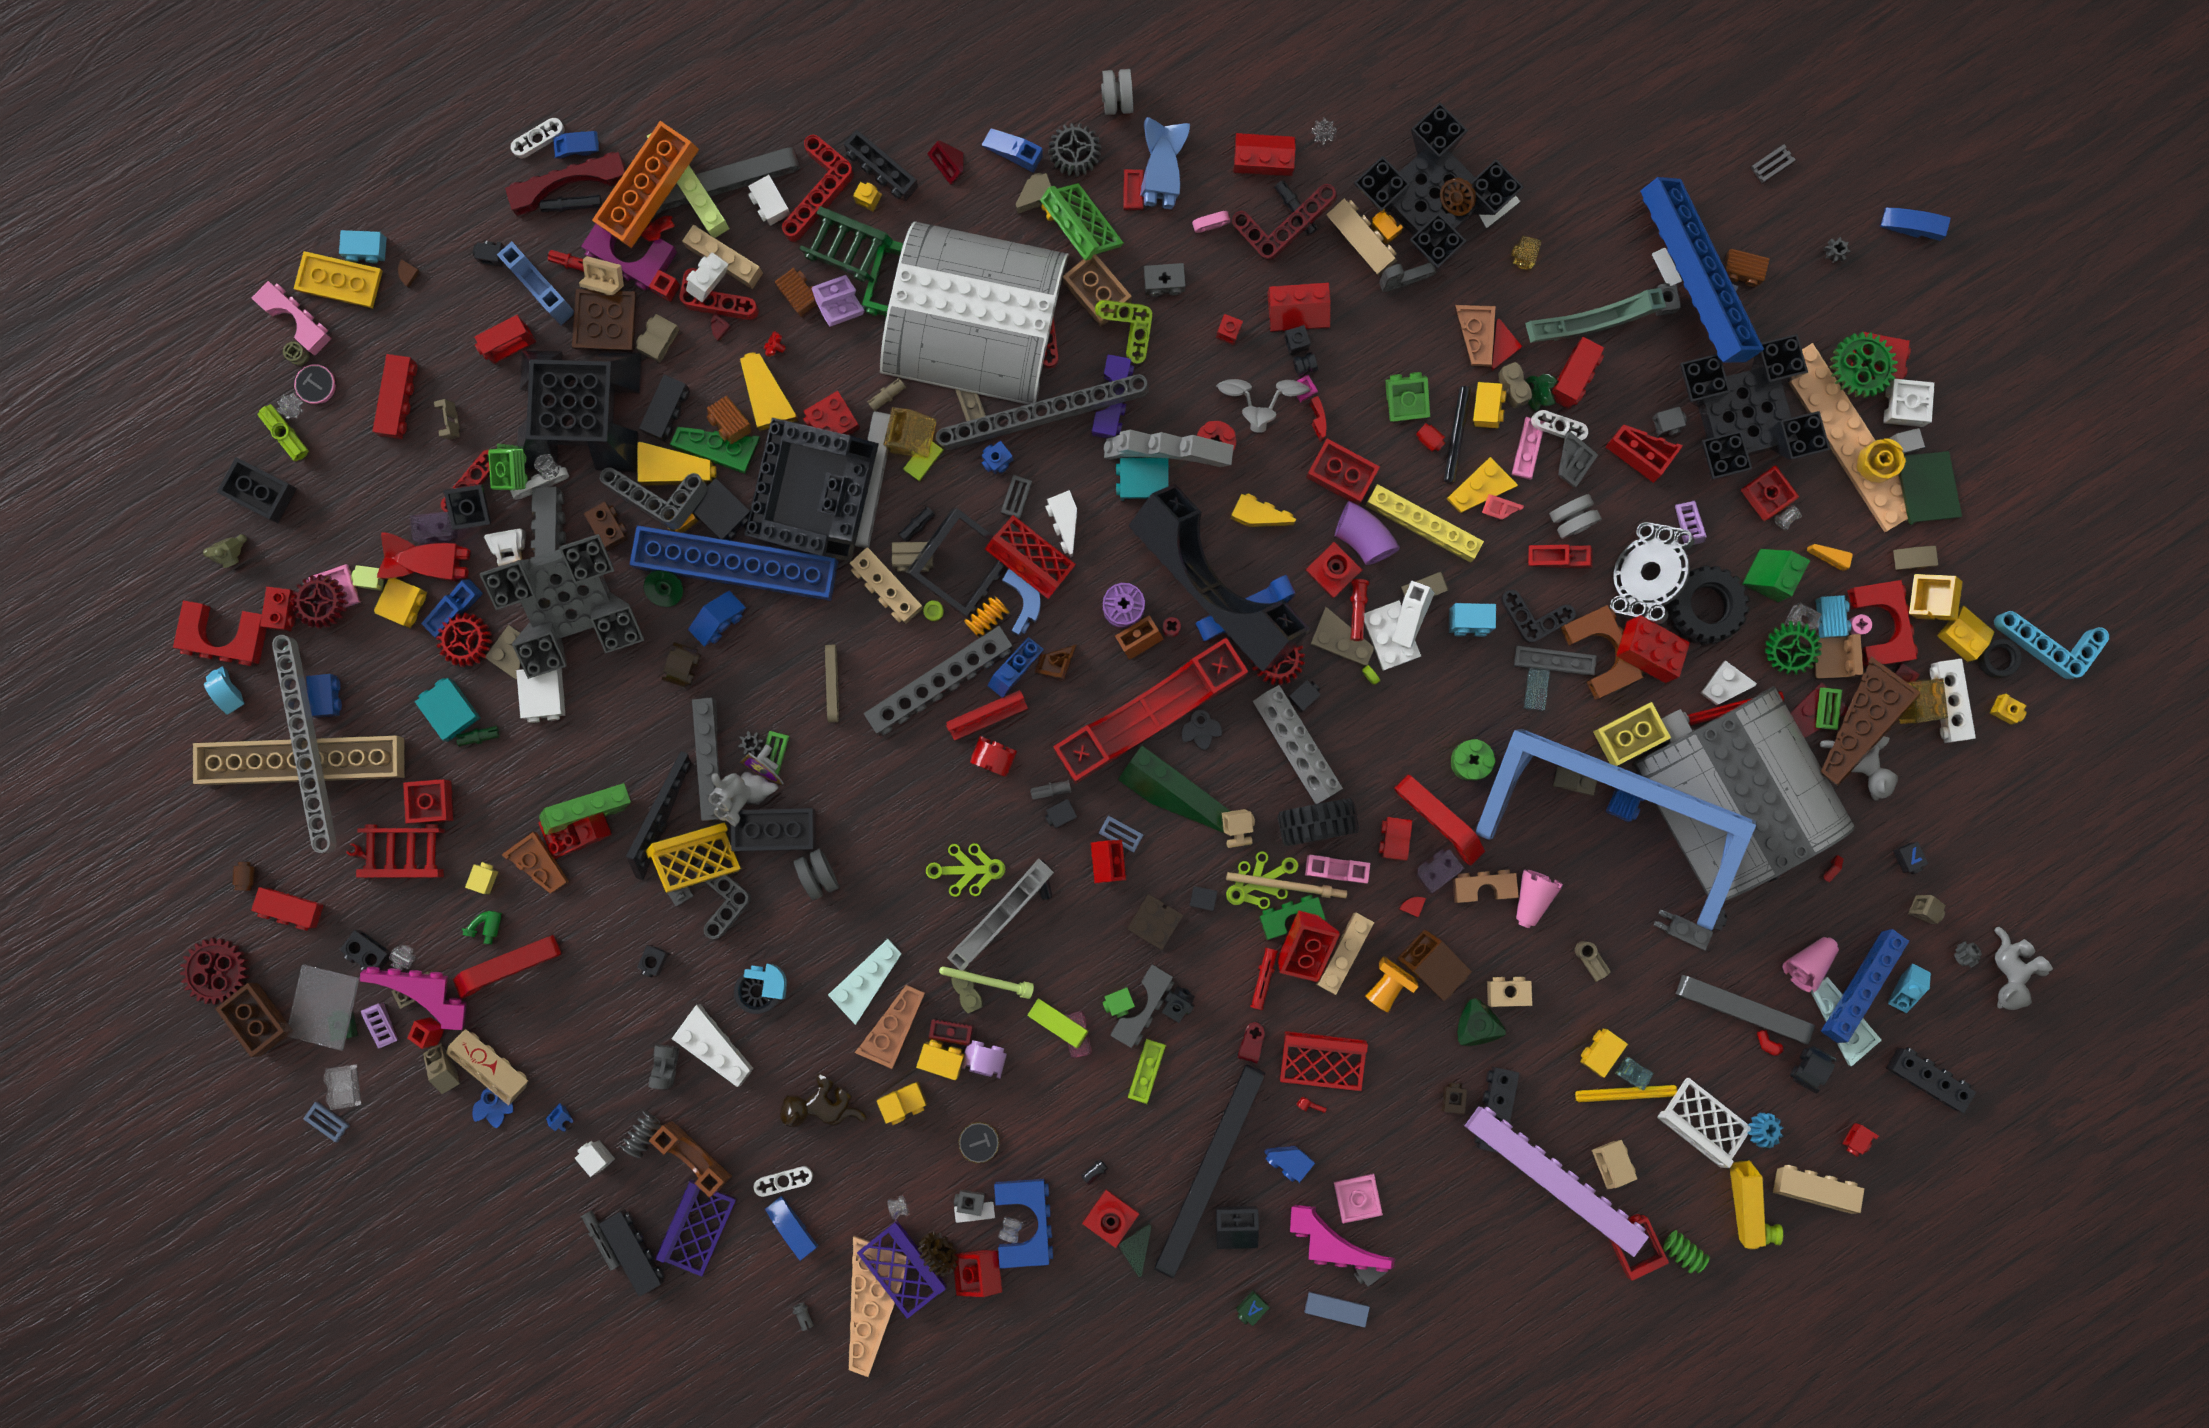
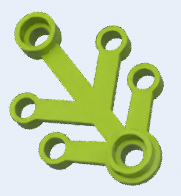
(969, 869)
(1243, 890)

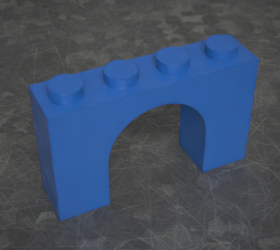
(1037, 1249)

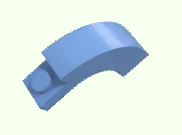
(1031, 601)

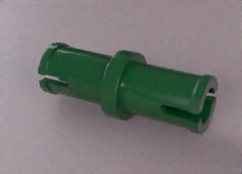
(477, 736)

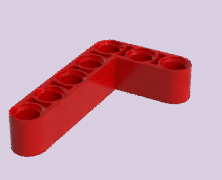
(820, 190)
(1444, 820)
(474, 978)

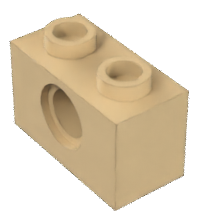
(1522, 992)

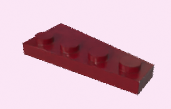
(1806, 711)

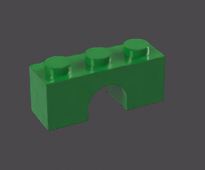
(1274, 921)

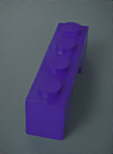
(1107, 421)

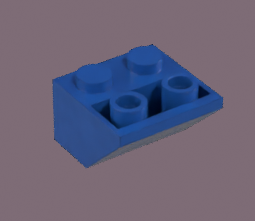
(1291, 1160)

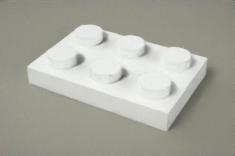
(1381, 629)

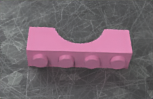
(274, 302)

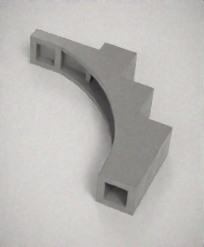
(1164, 445)
(1000, 915)

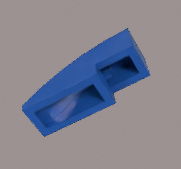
(1915, 223)
(457, 602)
(791, 1228)

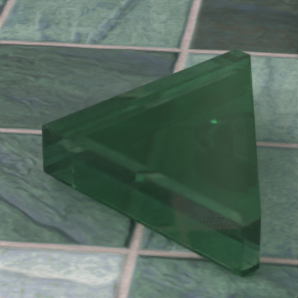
(1135, 1248)

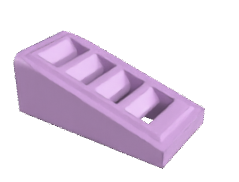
(1701, 536)
(369, 1020)

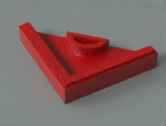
(1504, 344)

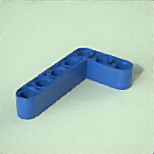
(1278, 590)

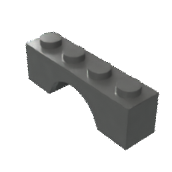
(1129, 1029)

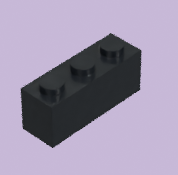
(664, 408)

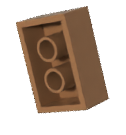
(1092, 282)

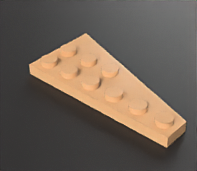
(870, 1305)

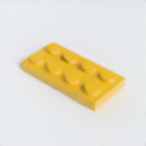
(338, 279)

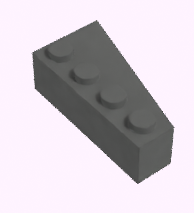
(549, 520)

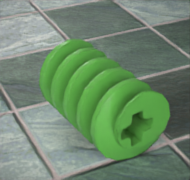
(1686, 1252)

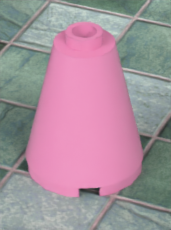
(1535, 897)
(1811, 964)

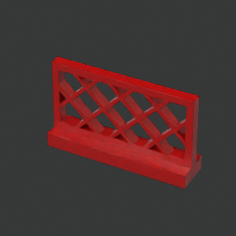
(1023, 565)
(987, 715)
(1328, 1044)

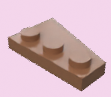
(1478, 332)

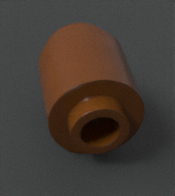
(243, 876)

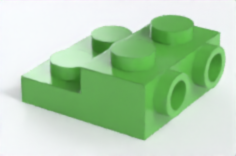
(1408, 397)

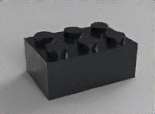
(256, 490)

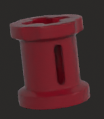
(1171, 633)

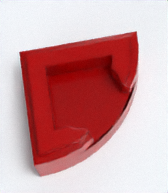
(1835, 869)
(1413, 906)

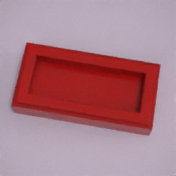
(1132, 189)

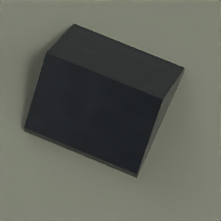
(467, 506)

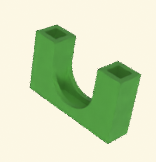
(563, 814)

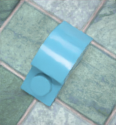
(222, 691)
(774, 980)

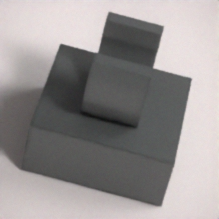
(681, 895)

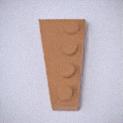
(890, 1032)

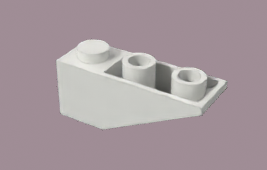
(1065, 515)
(1412, 613)

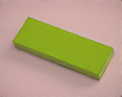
(1058, 1023)
(1146, 1071)

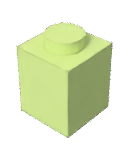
(367, 578)

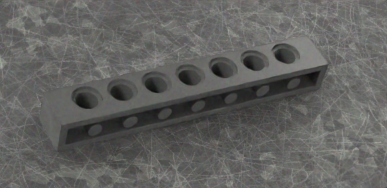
(876, 714)

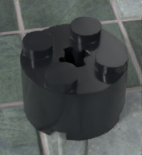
(1813, 1069)

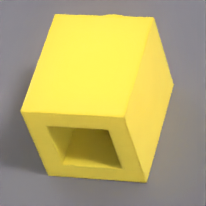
(482, 878)

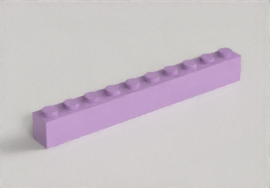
(1556, 1181)

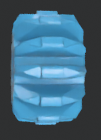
(1765, 1130)

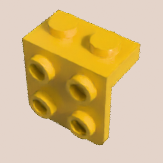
(400, 602)

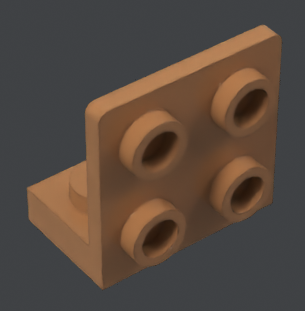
(1840, 657)

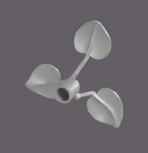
(1256, 415)

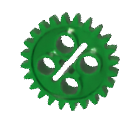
(1849, 374)

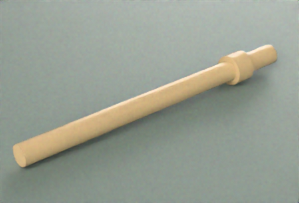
(1324, 891)

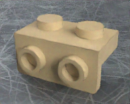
(602, 276)

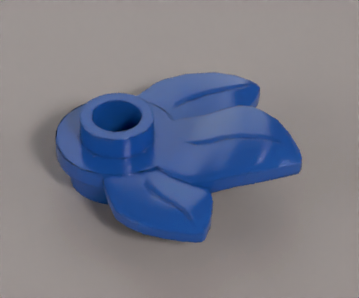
(492, 1110)

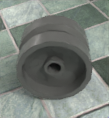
(816, 874)

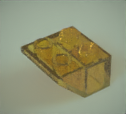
(909, 433)

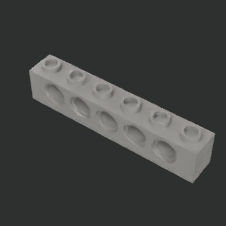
(1297, 744)

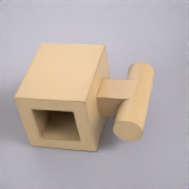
(1237, 824)

